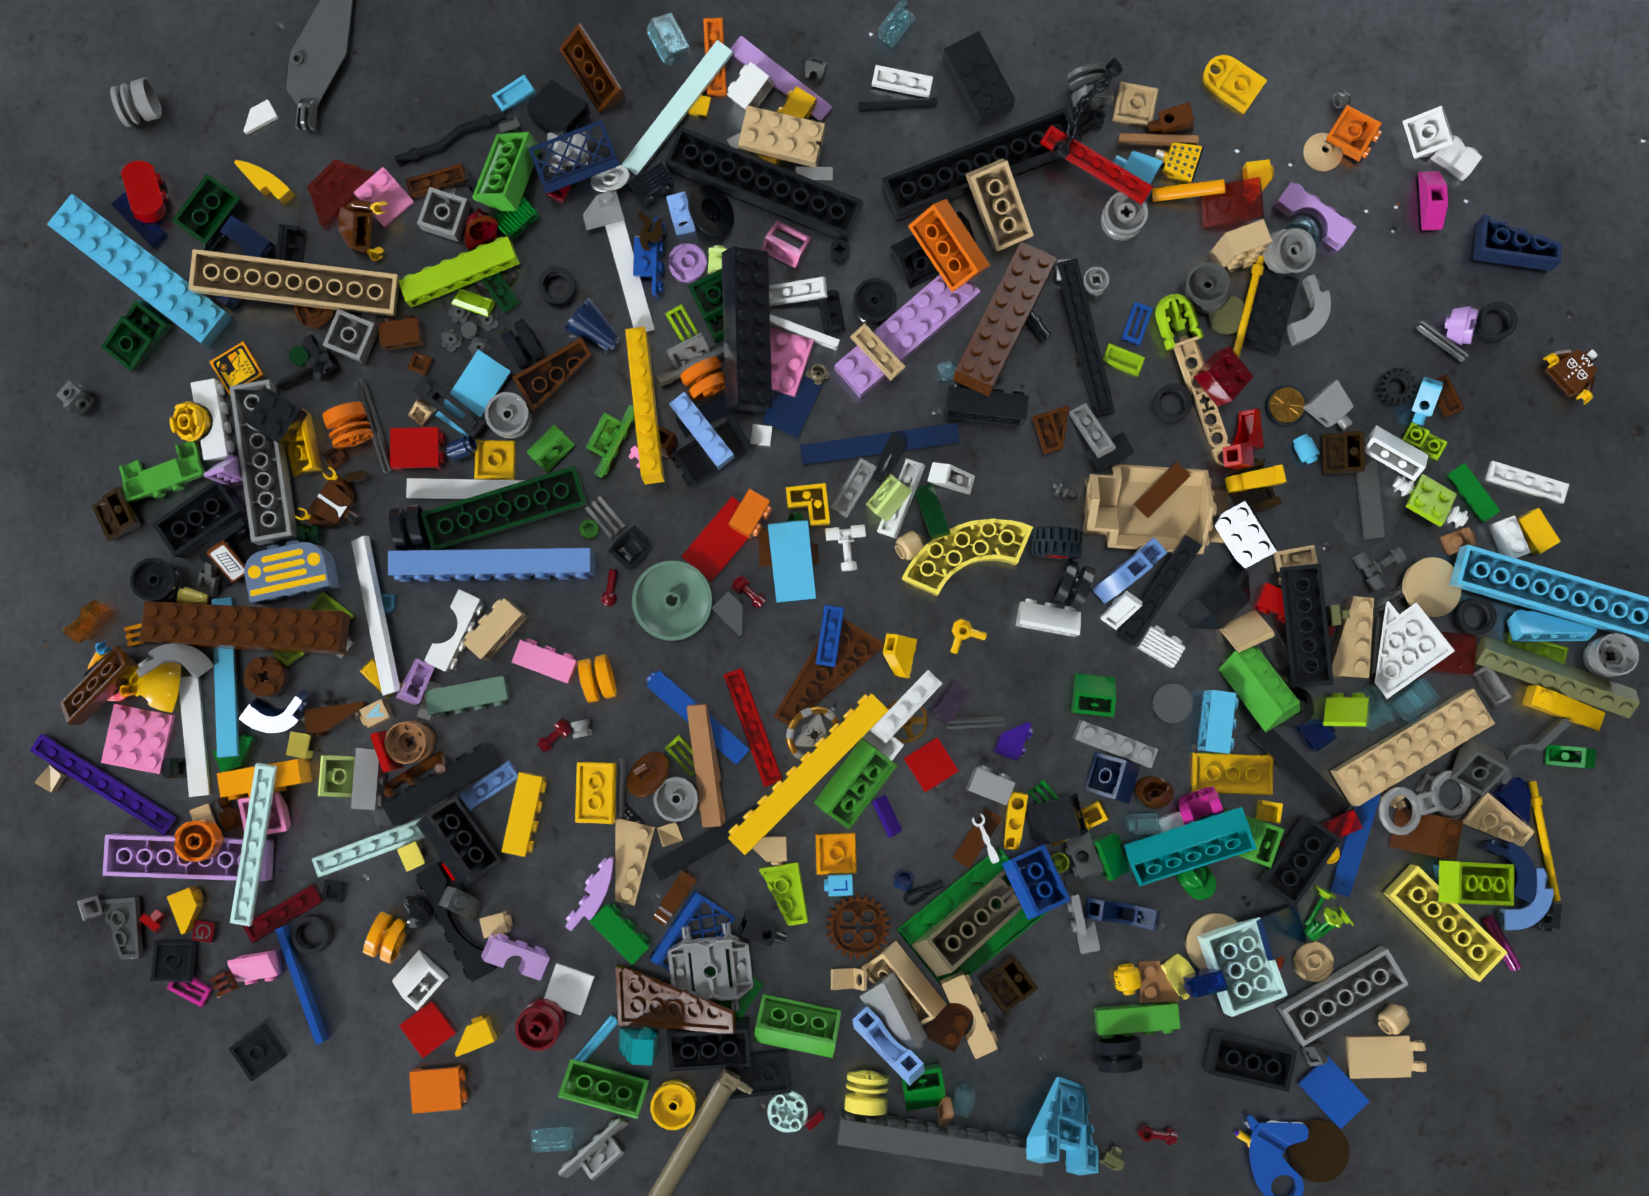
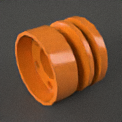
(348, 425)

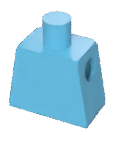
(1140, 165)
(1429, 392)

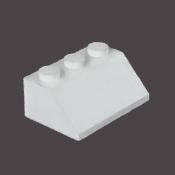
(1049, 618)

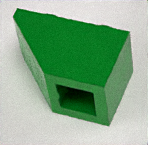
(246, 747)

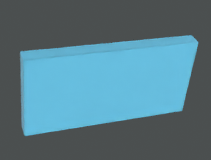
(475, 387)
(792, 560)

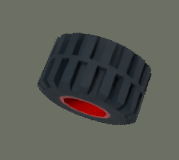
(1056, 542)

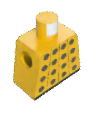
(1180, 161)

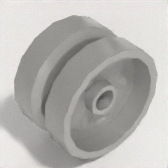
(1116, 224)
(1290, 251)
(508, 427)
(680, 810)

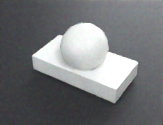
(1121, 609)

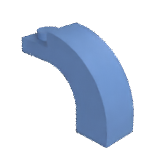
(1528, 913)

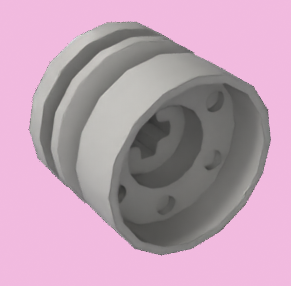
(136, 102)
(1621, 657)

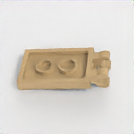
(1383, 1056)

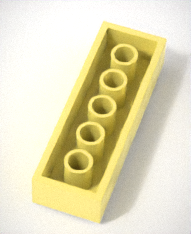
(1445, 923)

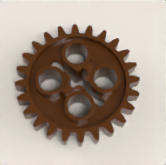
(858, 944)

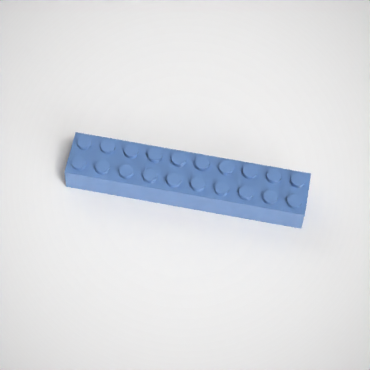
(489, 563)

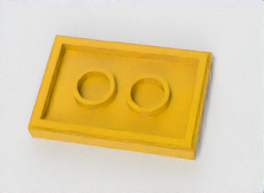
(595, 792)

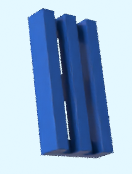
(1131, 339)

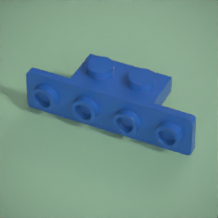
(650, 262)

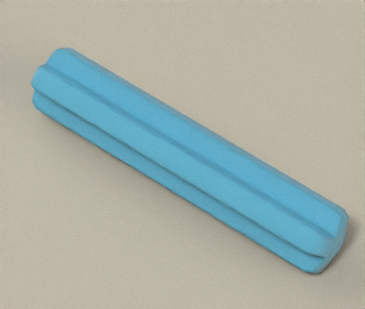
(597, 1039)

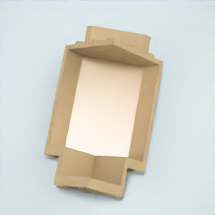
(1187, 511)

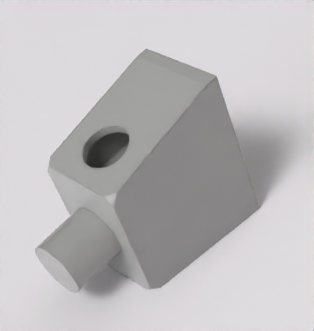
(1331, 406)

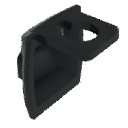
(630, 547)

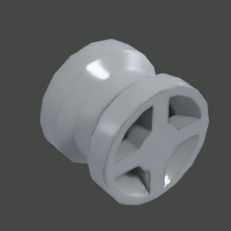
(581, 728)

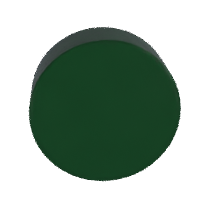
(298, 355)

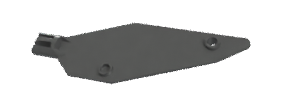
(317, 58)

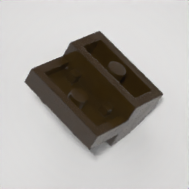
(1343, 453)
(115, 514)
(1008, 983)

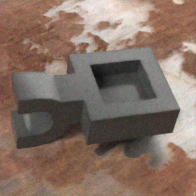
(208, 581)

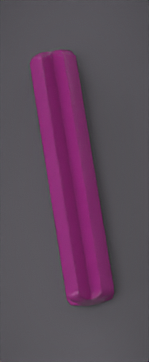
(1497, 934)

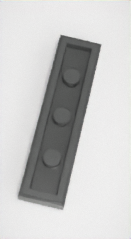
(1370, 501)

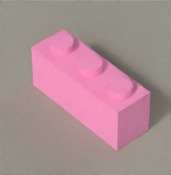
(545, 660)

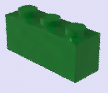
(620, 933)

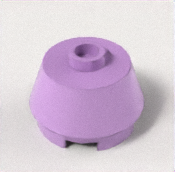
(1461, 325)

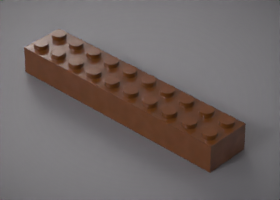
(245, 627)

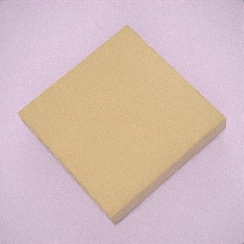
(1135, 104)
(1247, 631)

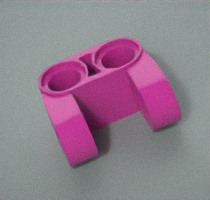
(1199, 804)

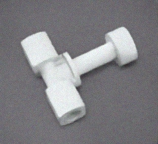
(845, 537)

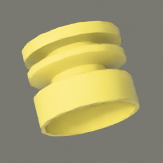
(866, 1097)

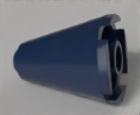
(592, 326)

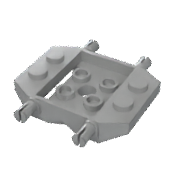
(712, 952)

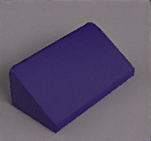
(887, 815)

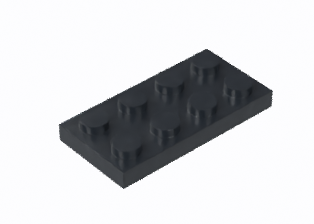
(1270, 312)

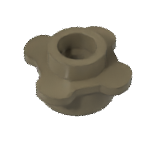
(818, 369)

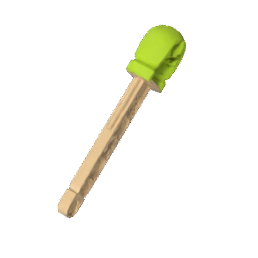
(1173, 306)

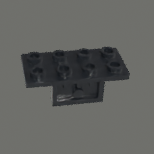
(239, 540)

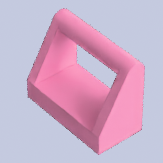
(782, 250)

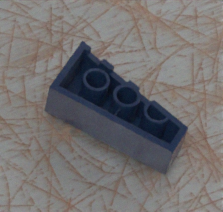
(1507, 245)

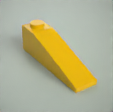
(1563, 707)

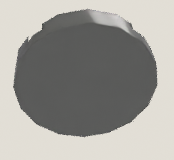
(1172, 703)

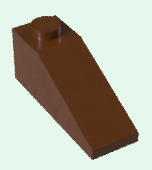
(328, 718)

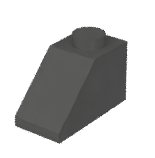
(731, 611)
(460, 903)

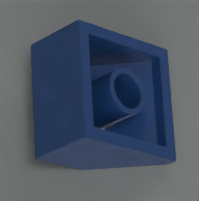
(1112, 777)

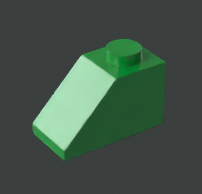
(1570, 756)

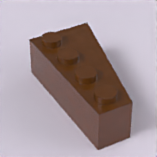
(547, 376)

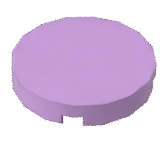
(687, 262)

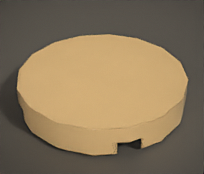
(1313, 961)

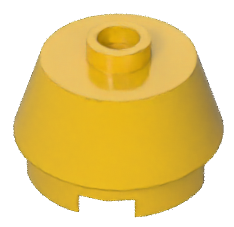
(190, 421)

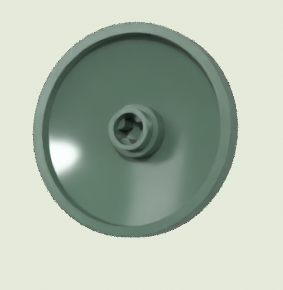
(672, 600)

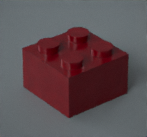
(1223, 376)

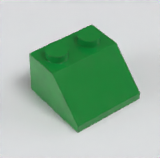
(1111, 856)

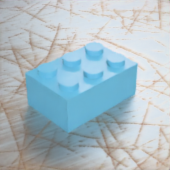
(1217, 721)

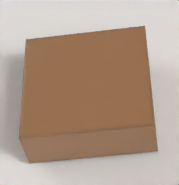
(945, 1111)

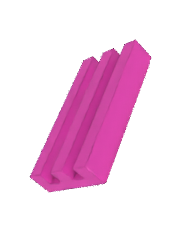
(201, 985)

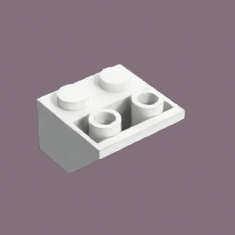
(419, 980)

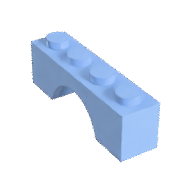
(701, 430)
(897, 1056)

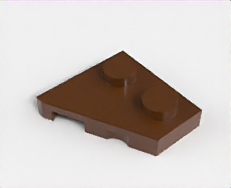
(1051, 429)

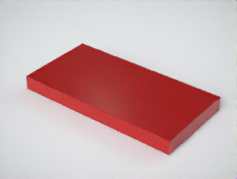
(716, 543)

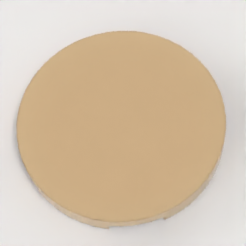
(1429, 586)
(1199, 926)

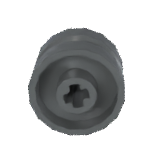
(1208, 287)

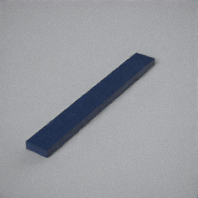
(874, 444)

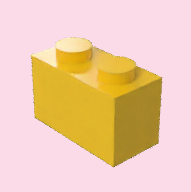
(1537, 531)

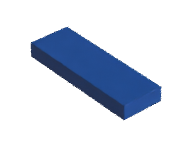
(829, 635)

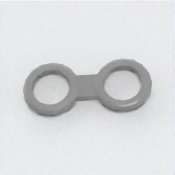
(1422, 804)

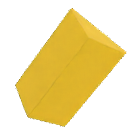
(304, 450)

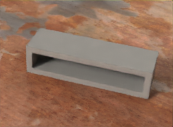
(1115, 744)

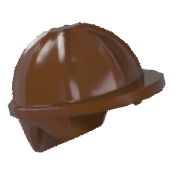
(1154, 792)

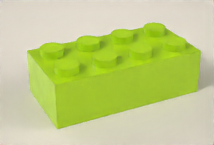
(1476, 883)

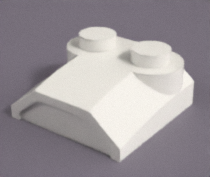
(1428, 132)
(572, 153)

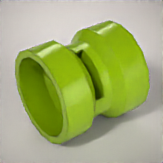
(1061, 861)

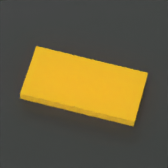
(1232, 773)

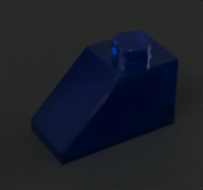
(1316, 734)
(1515, 798)
(1205, 982)

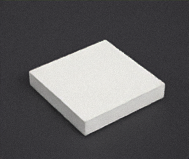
(569, 988)

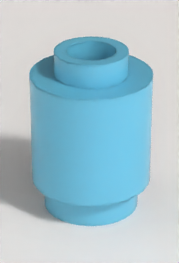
(1306, 449)

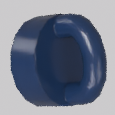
(903, 880)

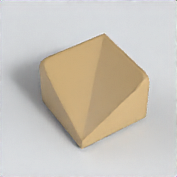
(51, 779)
(669, 834)

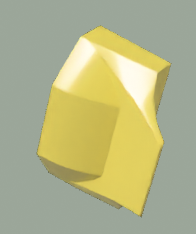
(1176, 968)

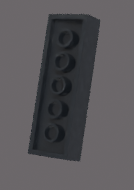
(1306, 626)

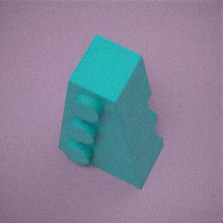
(639, 1045)

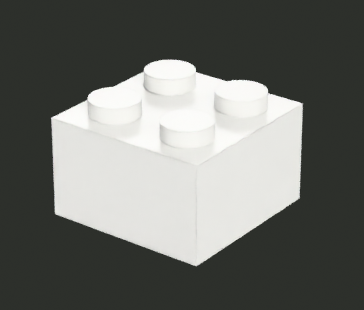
(750, 87)

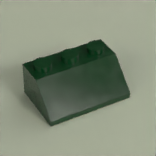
(206, 209)

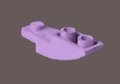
(598, 888)

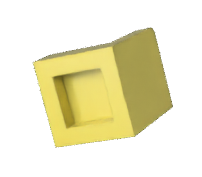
(299, 745)
(411, 855)

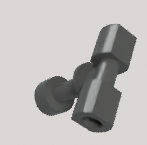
(1373, 569)

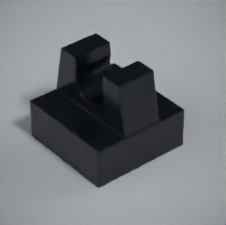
(175, 768)

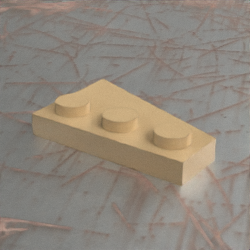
(1496, 820)

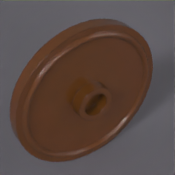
(647, 774)

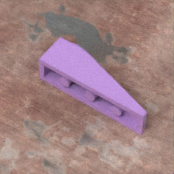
(226, 472)

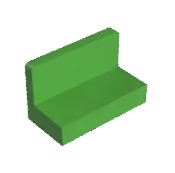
(550, 448)

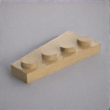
(631, 855)

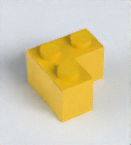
(811, 497)

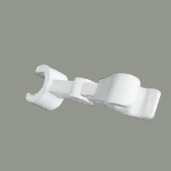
(991, 851)

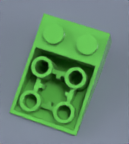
(1267, 839)

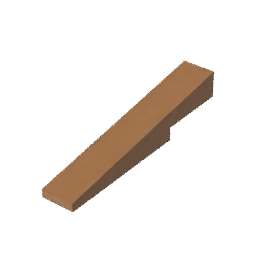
(706, 766)

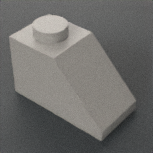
(603, 211)

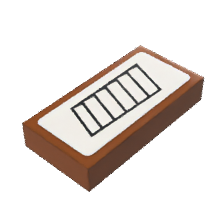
(227, 560)

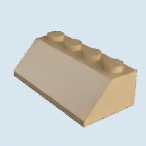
(919, 991)

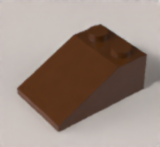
(1433, 835)

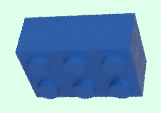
(1036, 882)

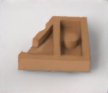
(1154, 983)

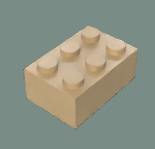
(495, 629)

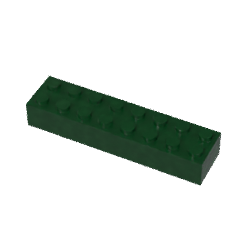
(504, 508)

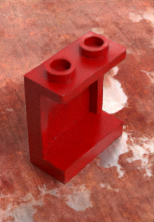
(416, 448)

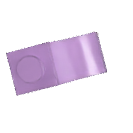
(415, 682)

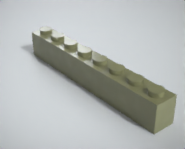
(1556, 676)

